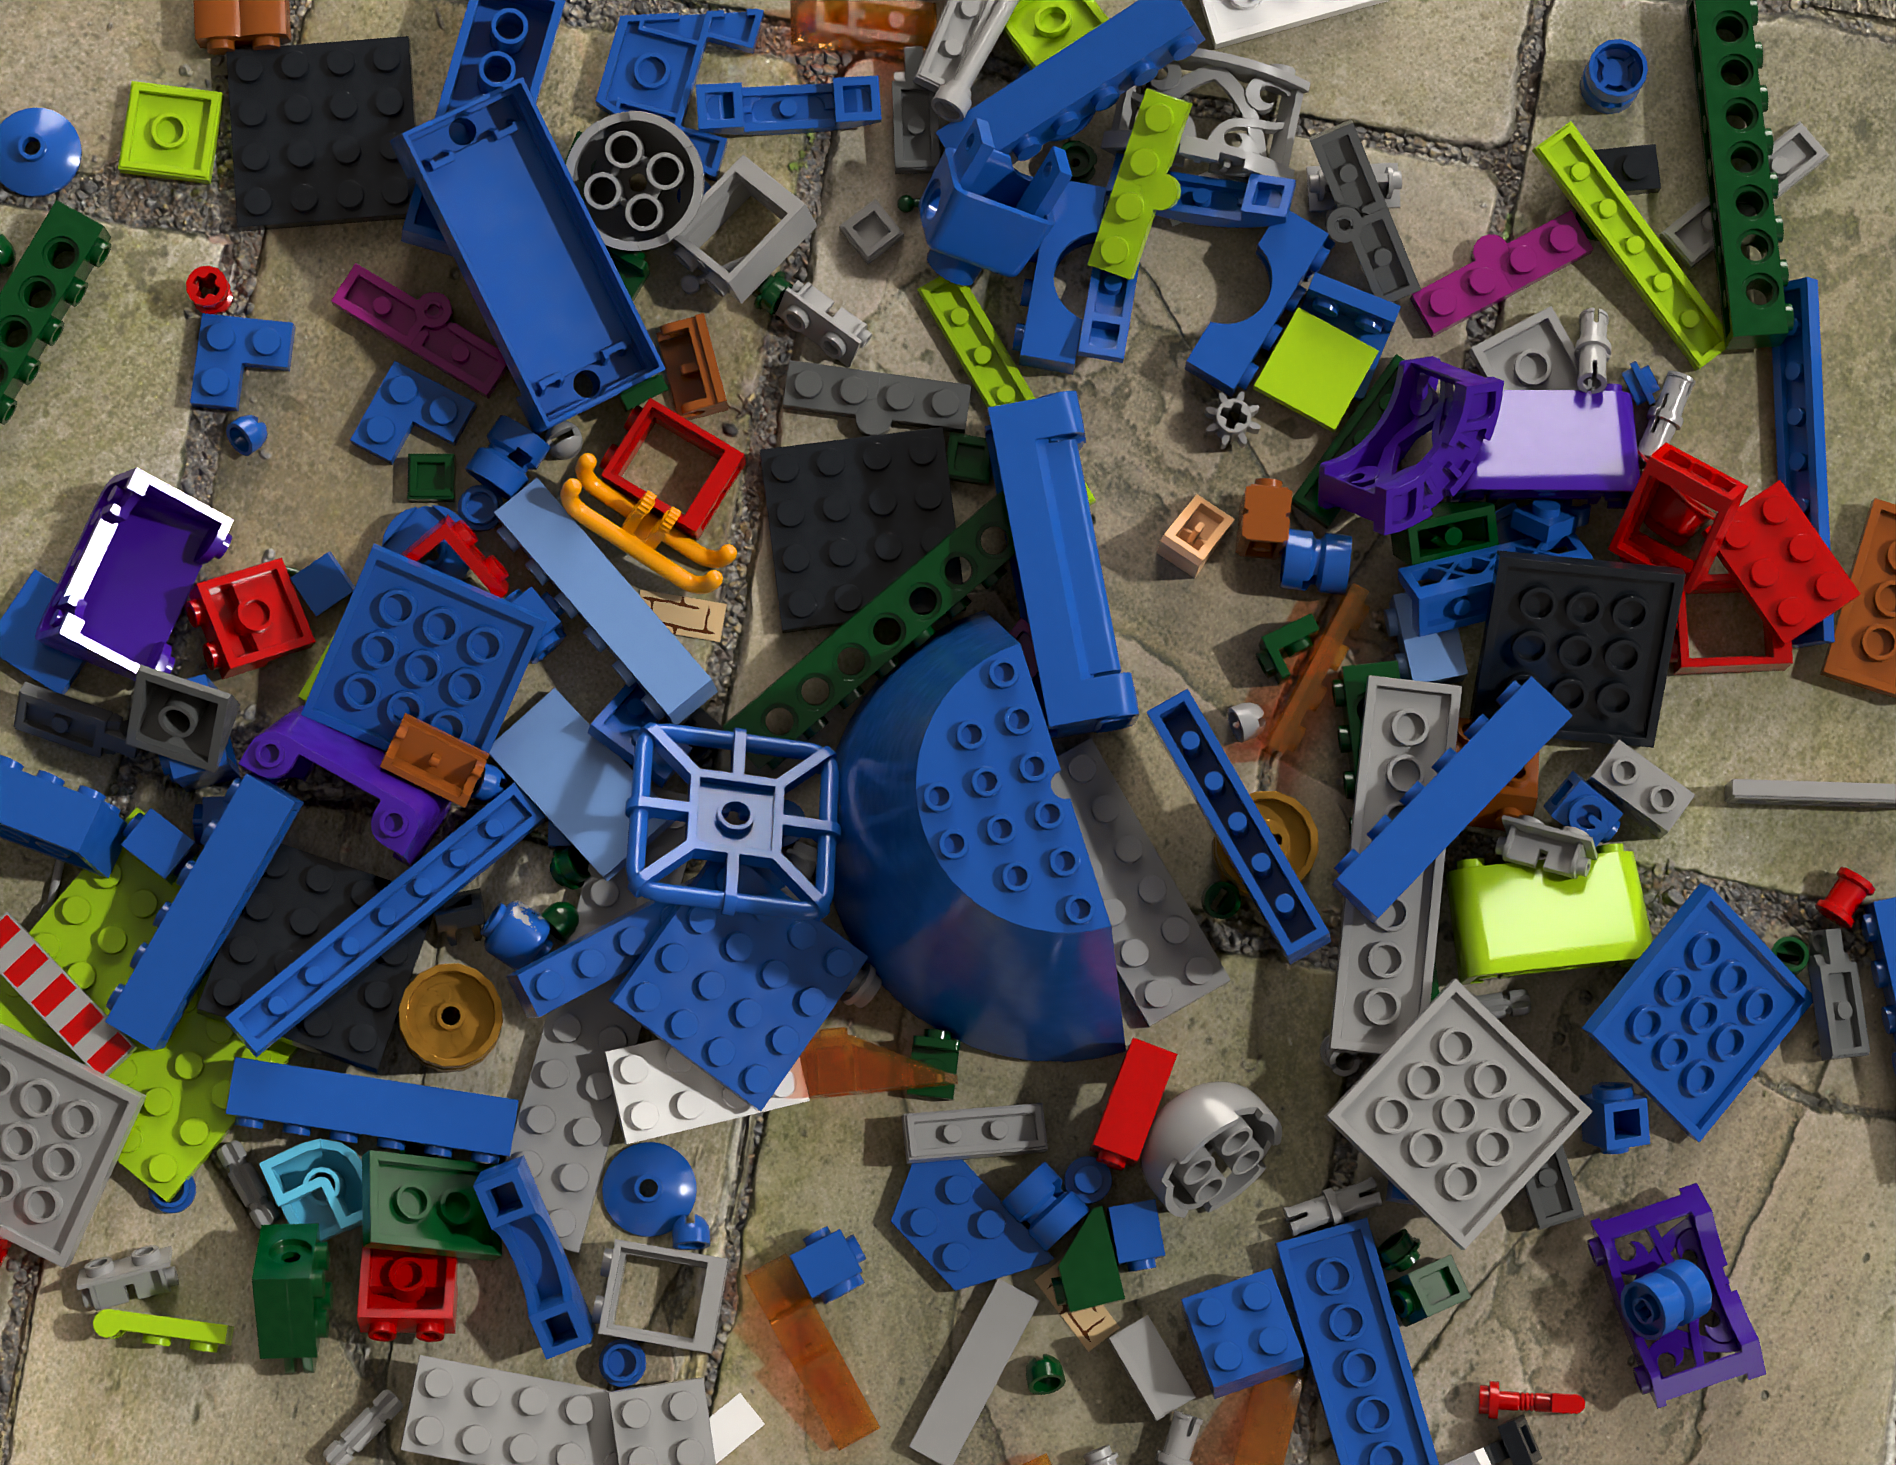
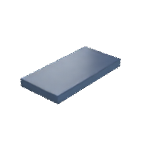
(573, 781)

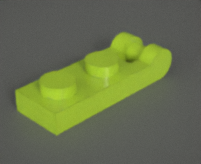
(161, 1329)

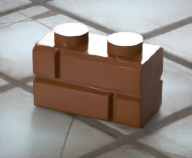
(1264, 519)

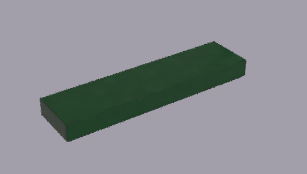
(1353, 432)

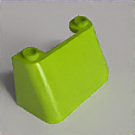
(1538, 921)

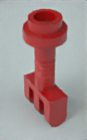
(1493, 1400)

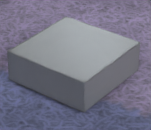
(871, 231)

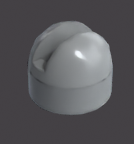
(568, 447)
(1246, 721)

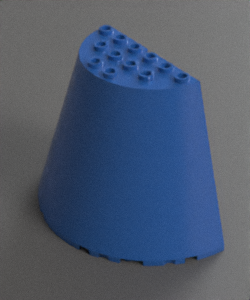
(965, 860)

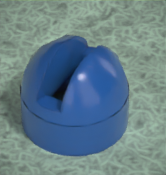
(246, 434)
(489, 784)
(691, 1235)

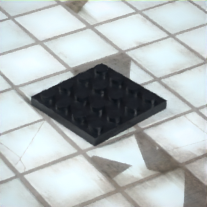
(318, 131)
(855, 520)
(1587, 635)
(287, 915)

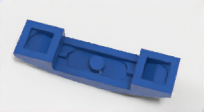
(788, 108)
(1226, 202)
(1107, 313)

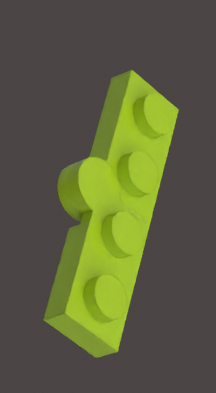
(1141, 184)

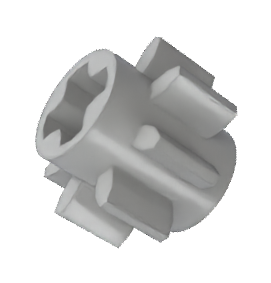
(1219, 416)

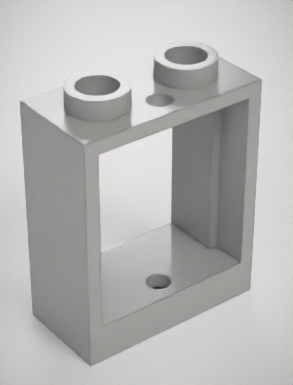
(718, 204)
(614, 1266)

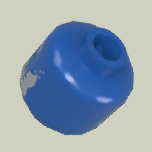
(516, 934)

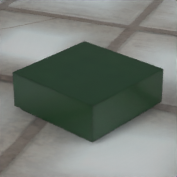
(642, 392)
(968, 459)
(431, 477)

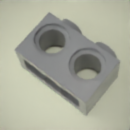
(1640, 789)

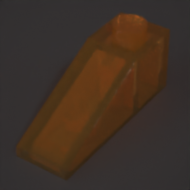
(862, 24)
(856, 1066)

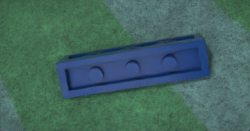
(1464, 597)

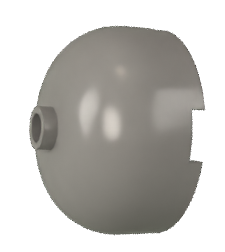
(630, 146)
(1191, 1128)

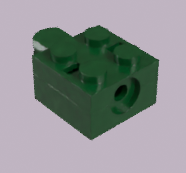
(291, 1294)

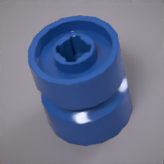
(1613, 76)
(524, 453)
(1316, 562)
(1045, 1206)
(1666, 1299)

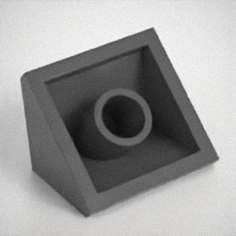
(180, 718)

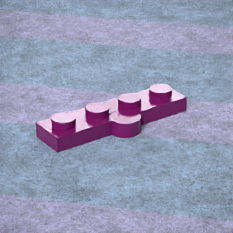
(1500, 271)
(422, 329)

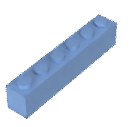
(605, 602)

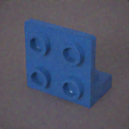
(1354, 313)

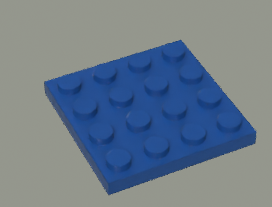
(422, 650)
(738, 988)
(1699, 1012)

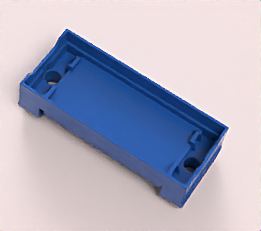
(530, 254)
(1059, 565)

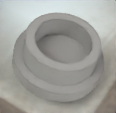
(862, 987)

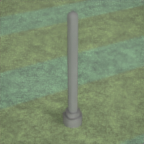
(953, 98)

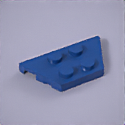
(962, 1226)

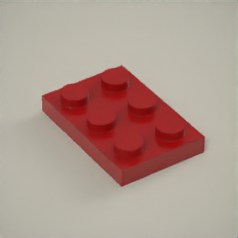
(1783, 565)

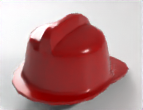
(1675, 514)

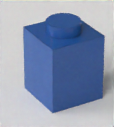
(159, 845)
(1136, 1234)

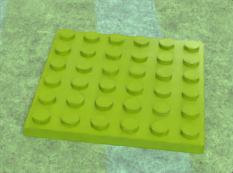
(187, 1083)

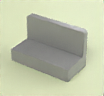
(1151, 1368)

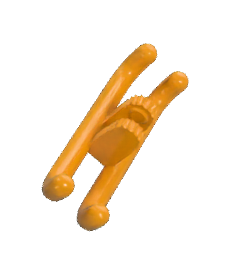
(643, 530)

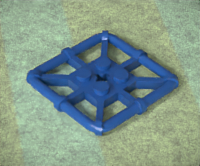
(712, 838)

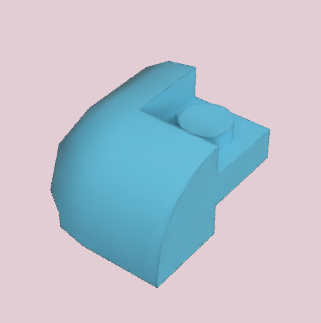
(318, 1185)

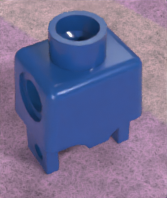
(986, 211)

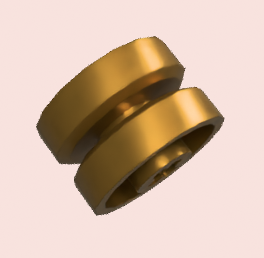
(1291, 828)
(457, 1045)

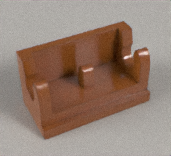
(692, 368)
(434, 760)

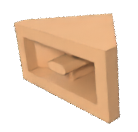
(1194, 535)

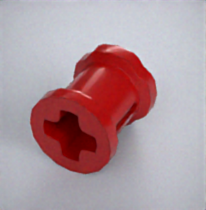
(208, 277)
(1845, 897)

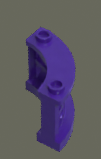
(1460, 420)
(1700, 1236)

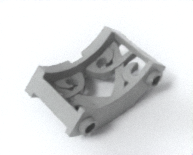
(1225, 71)

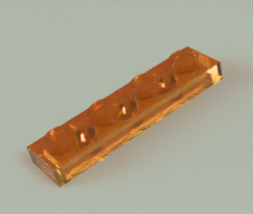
(1308, 689)

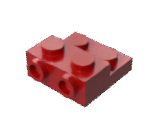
(249, 618)
(407, 1295)

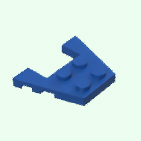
(658, 62)

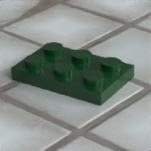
(425, 1207)

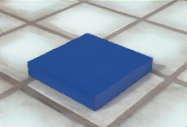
(18, 642)

